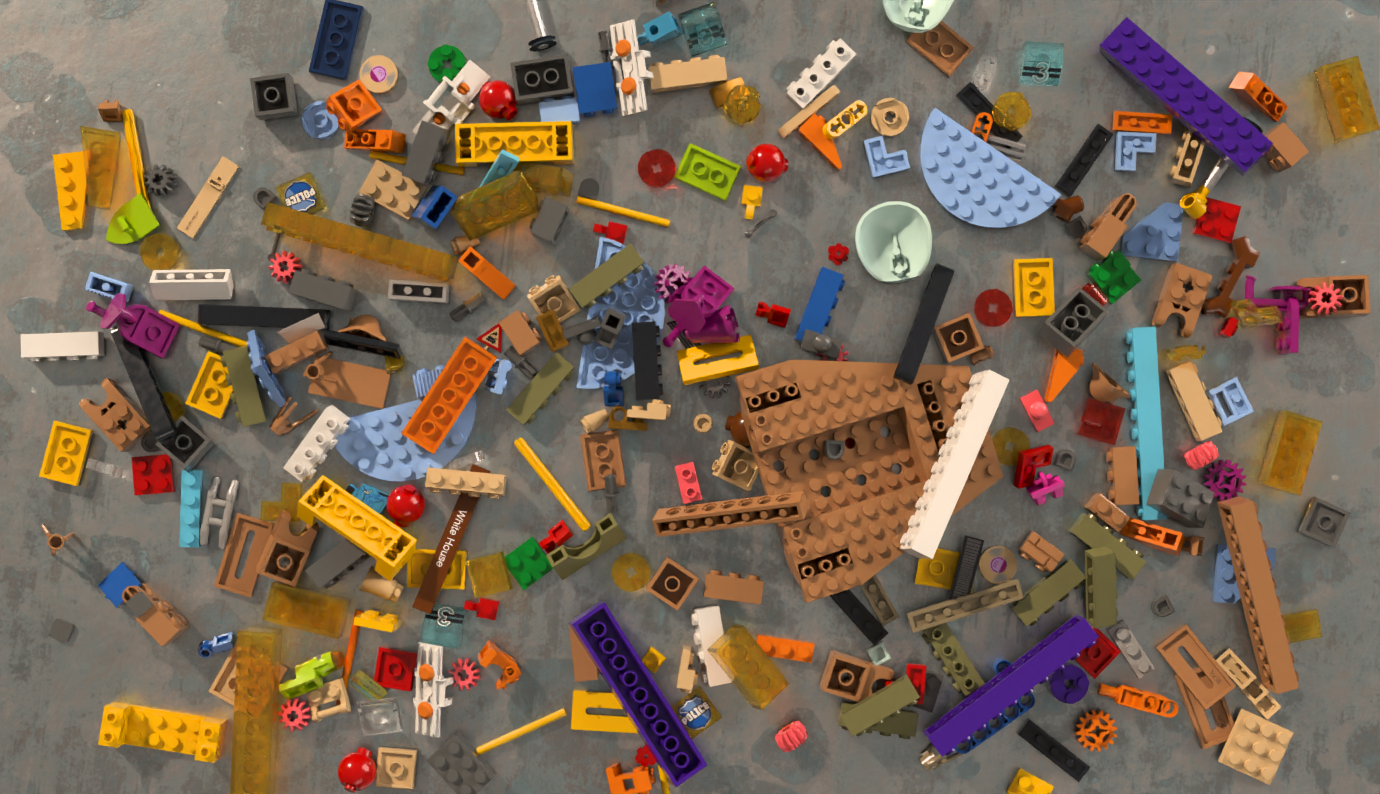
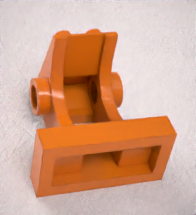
(493, 655)
(642, 778)

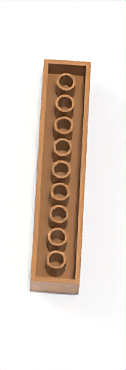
(1258, 594)

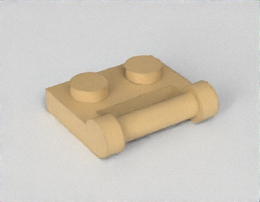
(329, 692)

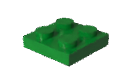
(528, 563)

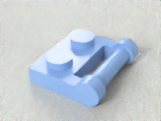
(496, 380)
(1234, 398)

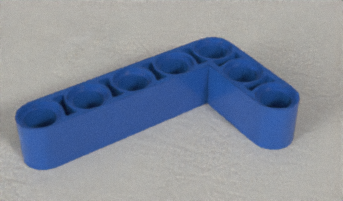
(1003, 720)

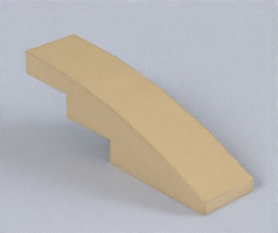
(1248, 684)

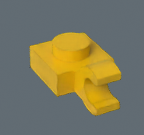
(751, 198)

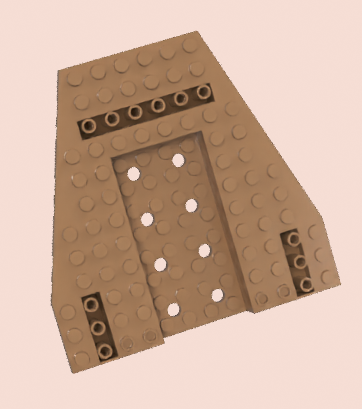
(856, 527)

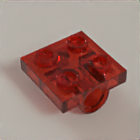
(1101, 421)

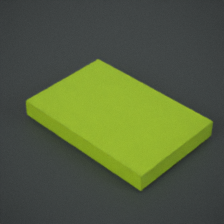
(707, 172)

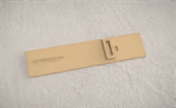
(207, 197)

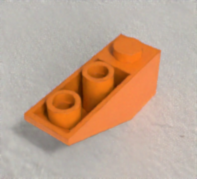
(1258, 95)
(375, 140)
(486, 273)

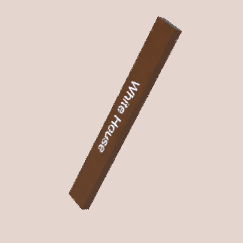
(447, 549)

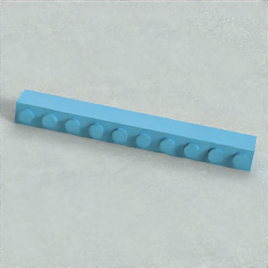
(1145, 413)

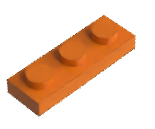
(1142, 122)
(786, 648)

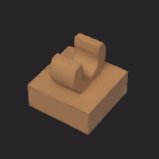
(110, 111)
(1196, 545)

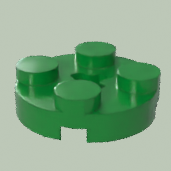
(442, 54)

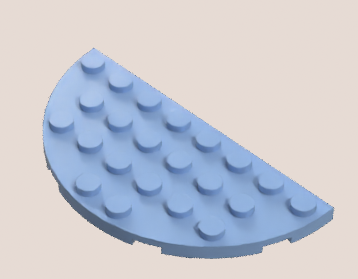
(977, 179)
(637, 301)
(381, 451)

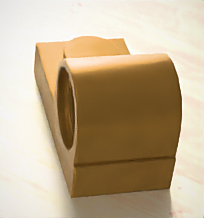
(552, 330)
(636, 424)

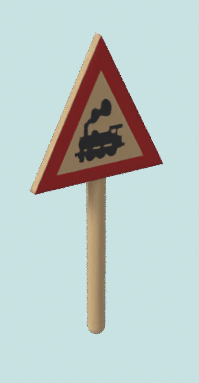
(492, 338)

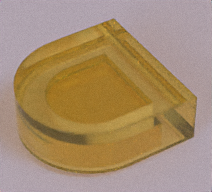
(394, 365)

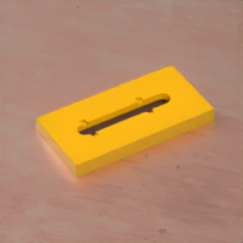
(717, 369)
(582, 721)

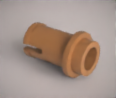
(982, 355)

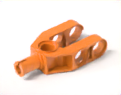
(1135, 698)

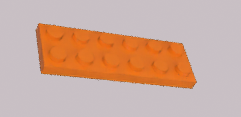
(449, 395)

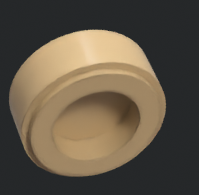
(703, 423)

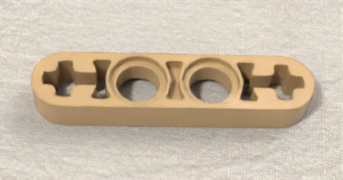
(808, 111)

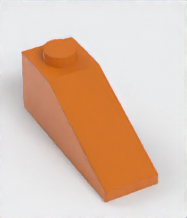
(812, 133)
(1062, 371)
(1154, 536)

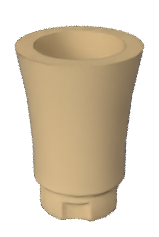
(380, 586)

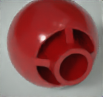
(498, 100)
(766, 163)
(405, 505)
(357, 770)

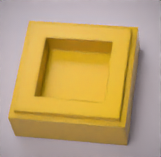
(653, 659)

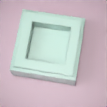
(878, 654)

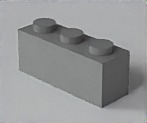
(418, 291)

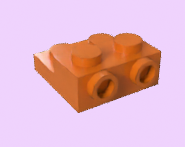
(352, 106)

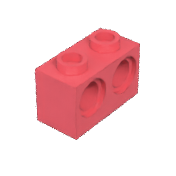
(688, 482)

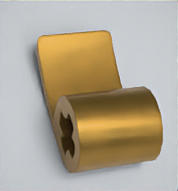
(720, 92)

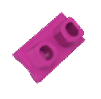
(1044, 485)

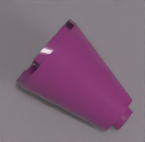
(718, 328)

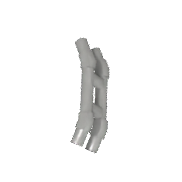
(223, 523)

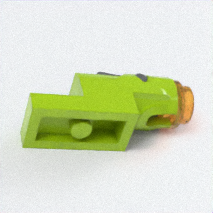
(310, 673)

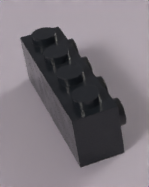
(645, 360)

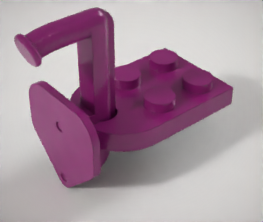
(698, 301)
(1289, 307)
(147, 328)

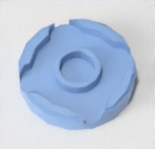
(318, 121)

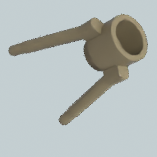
(931, 761)

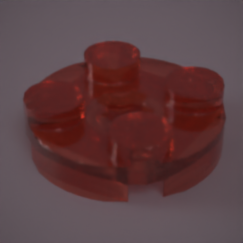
(666, 163)
(992, 319)

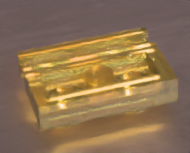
(1303, 625)

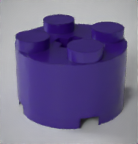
(1075, 690)

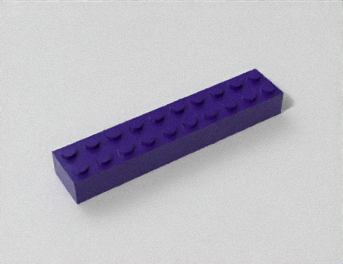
(1185, 96)
(1010, 685)
(638, 693)

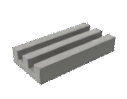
(1006, 150)

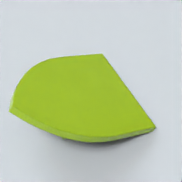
(131, 222)

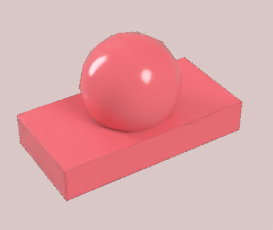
(1037, 410)

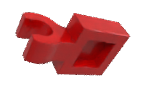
(614, 231)
(776, 314)
(557, 536)
(485, 608)

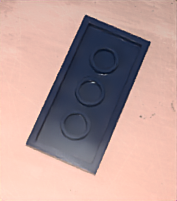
(336, 39)

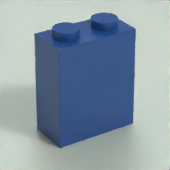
(595, 88)
(434, 206)

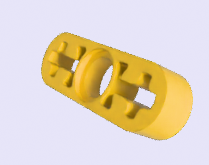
(838, 121)

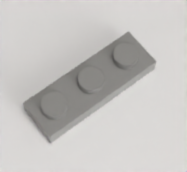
(1130, 649)

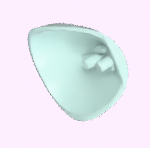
(916, 15)
(894, 241)

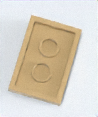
(393, 190)

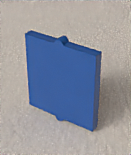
(117, 582)

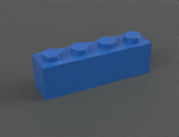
(820, 302)

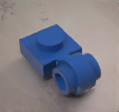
(612, 393)
(220, 643)

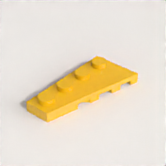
(71, 189)

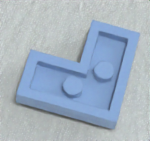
(1128, 145)
(881, 162)

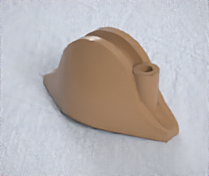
(364, 326)
(1104, 387)

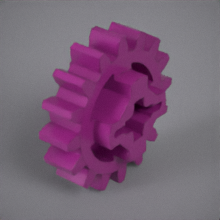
(675, 283)
(1230, 481)

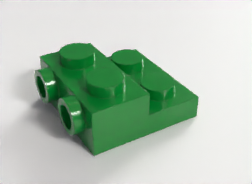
(1113, 276)

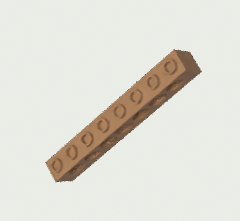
(730, 514)

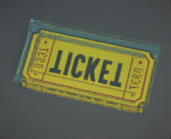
(367, 686)

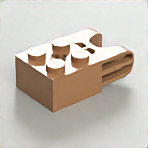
(1108, 227)
(1354, 286)
(1181, 303)
(113, 414)
(285, 544)
(160, 619)
(859, 679)

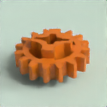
(1093, 719)

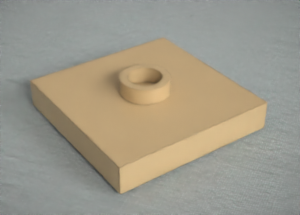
(396, 768)

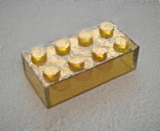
(1346, 99)
(494, 205)
(1289, 452)
(306, 609)
(748, 666)

